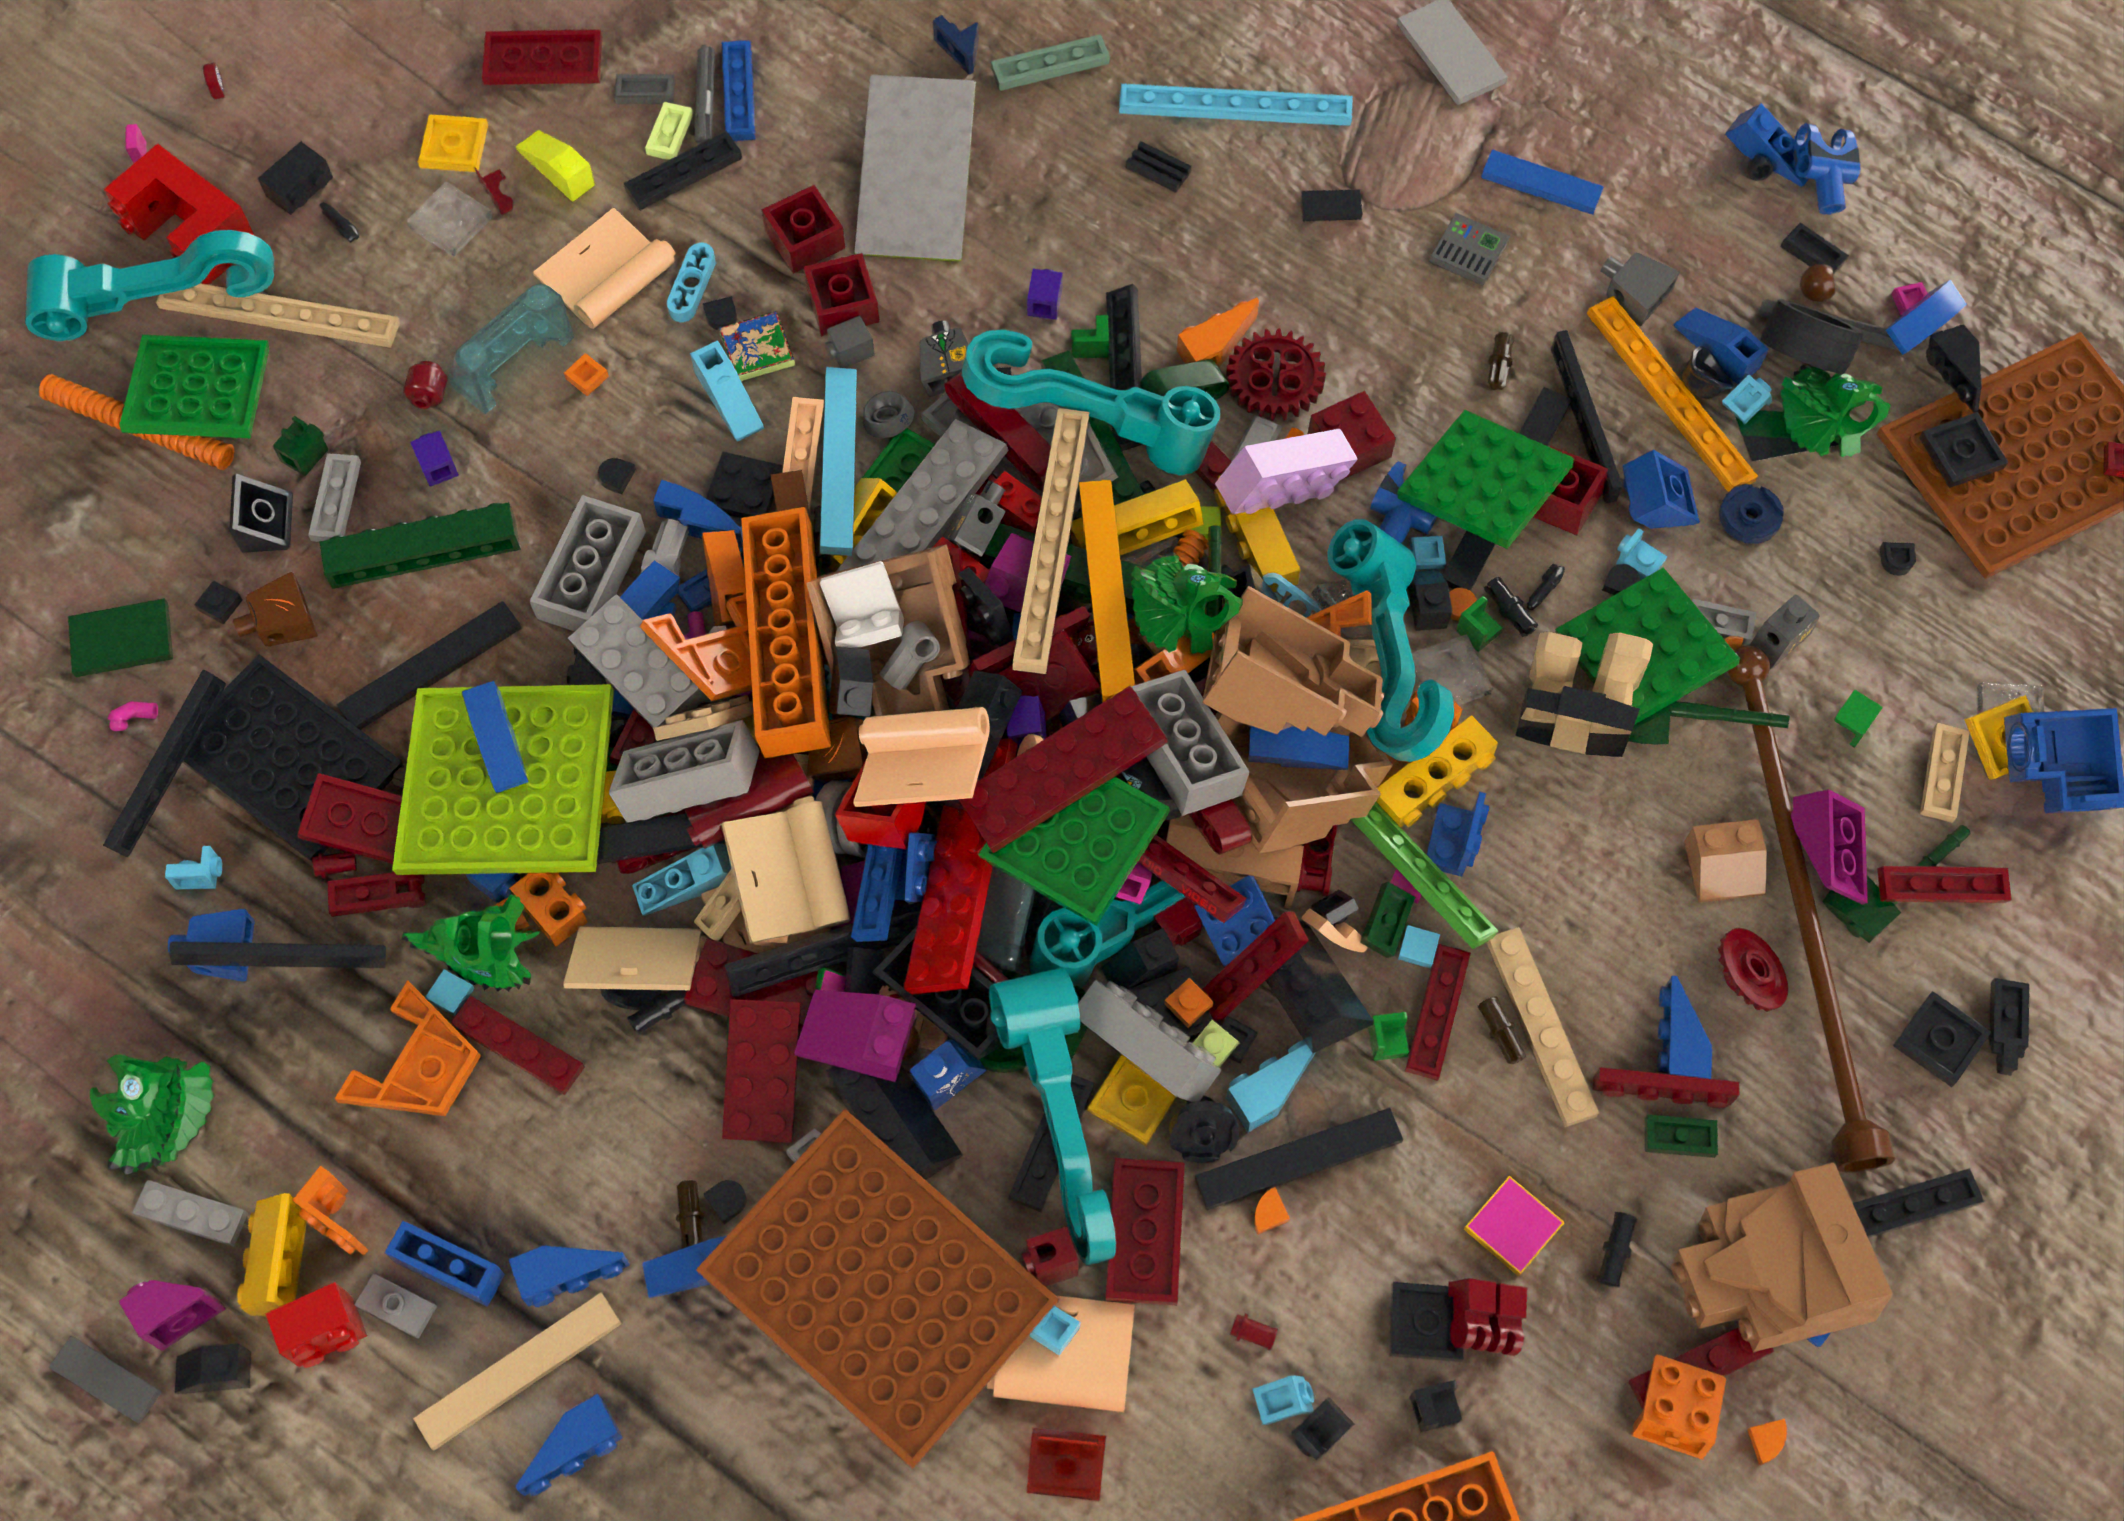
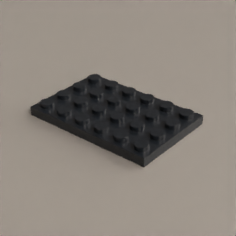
(271, 743)

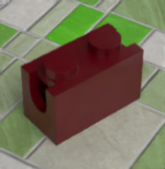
(1051, 1257)

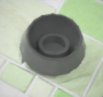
(887, 414)

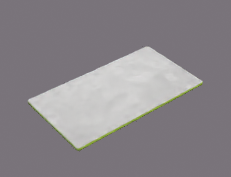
(915, 168)

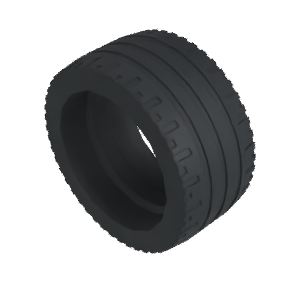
(1811, 336)

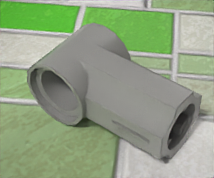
(667, 546)
(910, 655)

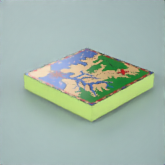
(757, 346)

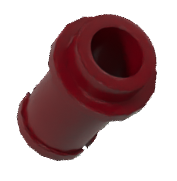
(334, 863)
(1253, 1331)

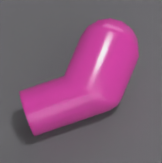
(696, 625)
(120, 715)

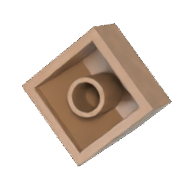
(1727, 860)

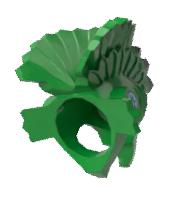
(1820, 407)
(1172, 601)
(479, 945)
(154, 1109)

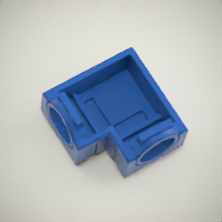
(2072, 756)

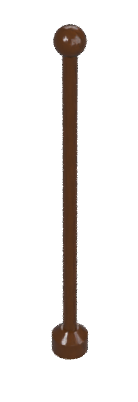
(1859, 1142)

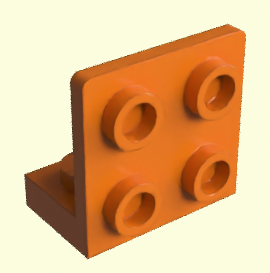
(320, 1198)
(1681, 1407)

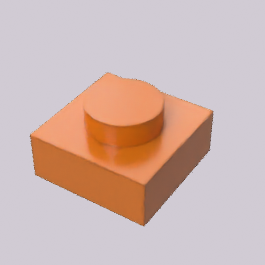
(586, 374)
(1188, 1002)

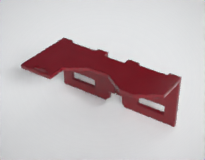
(492, 184)

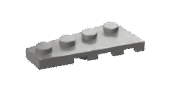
(1095, 462)

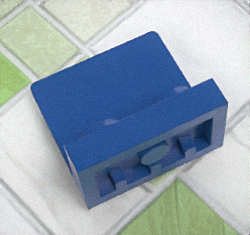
(1457, 836)
(915, 867)
(1242, 928)

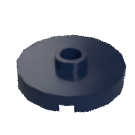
(1757, 502)

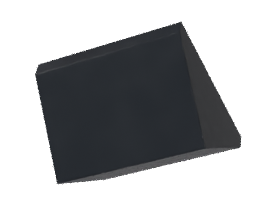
(260, 515)

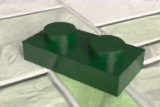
(1387, 919)
(1681, 1136)

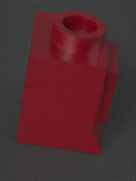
(1179, 922)

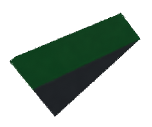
(1767, 436)

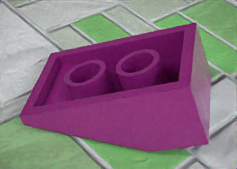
(1835, 841)
(857, 1032)

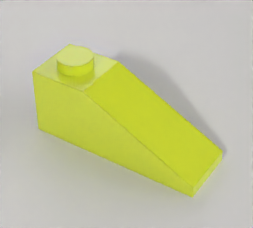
(558, 164)

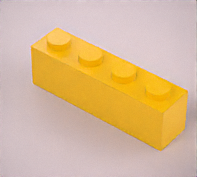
(1150, 517)
(1262, 542)

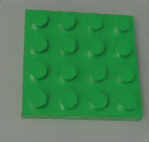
(195, 386)
(1485, 478)
(1685, 644)
(1085, 848)

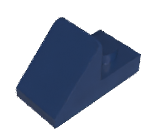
(959, 45)

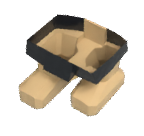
(1581, 719)

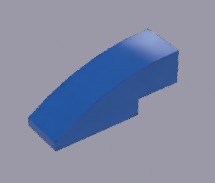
(1926, 316)
(692, 511)
(651, 590)
(495, 736)
(1299, 748)

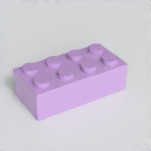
(1286, 471)

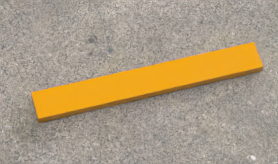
(1671, 394)
(1106, 587)

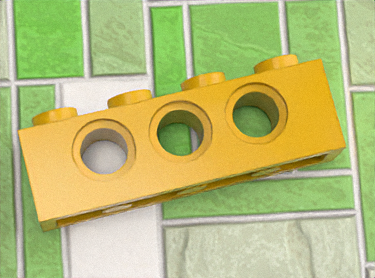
(1468, 739)

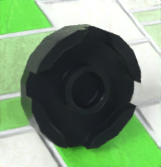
(1203, 1130)

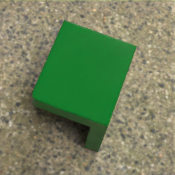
(1091, 342)
(1478, 625)
(1857, 715)
(1388, 1036)

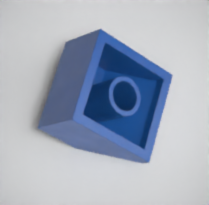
(1659, 492)

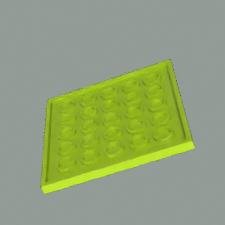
(457, 820)

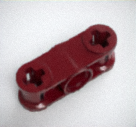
(1316, 867)

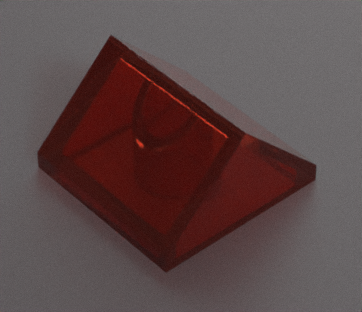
(1066, 1464)

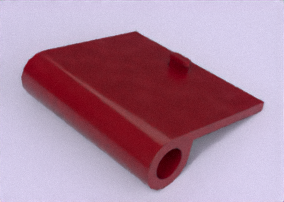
(773, 787)

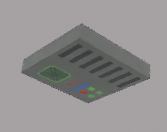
(1469, 249)

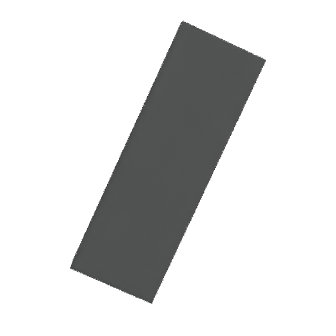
(105, 1379)

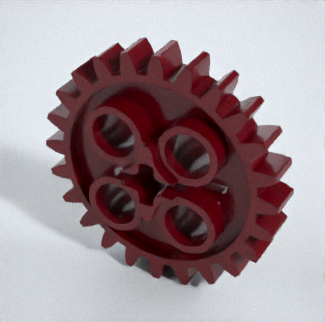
(1246, 371)

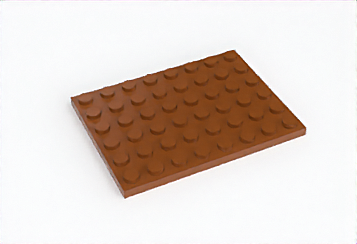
(2052, 426)
(878, 1287)

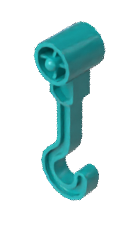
(66, 292)
(1171, 426)
(1386, 568)
(1078, 945)
(1037, 1015)

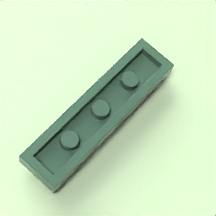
(1050, 62)

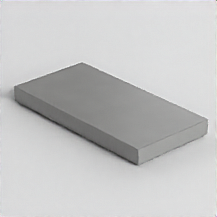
(1452, 51)

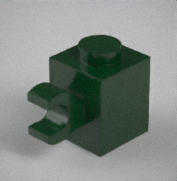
(300, 446)

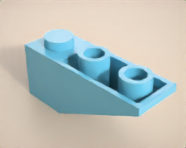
(726, 390)
(683, 879)
(1264, 1093)

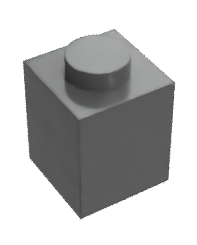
(849, 342)

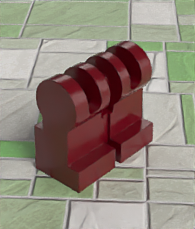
(1488, 1316)

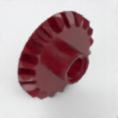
(1753, 969)

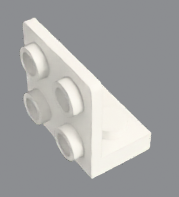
(863, 606)

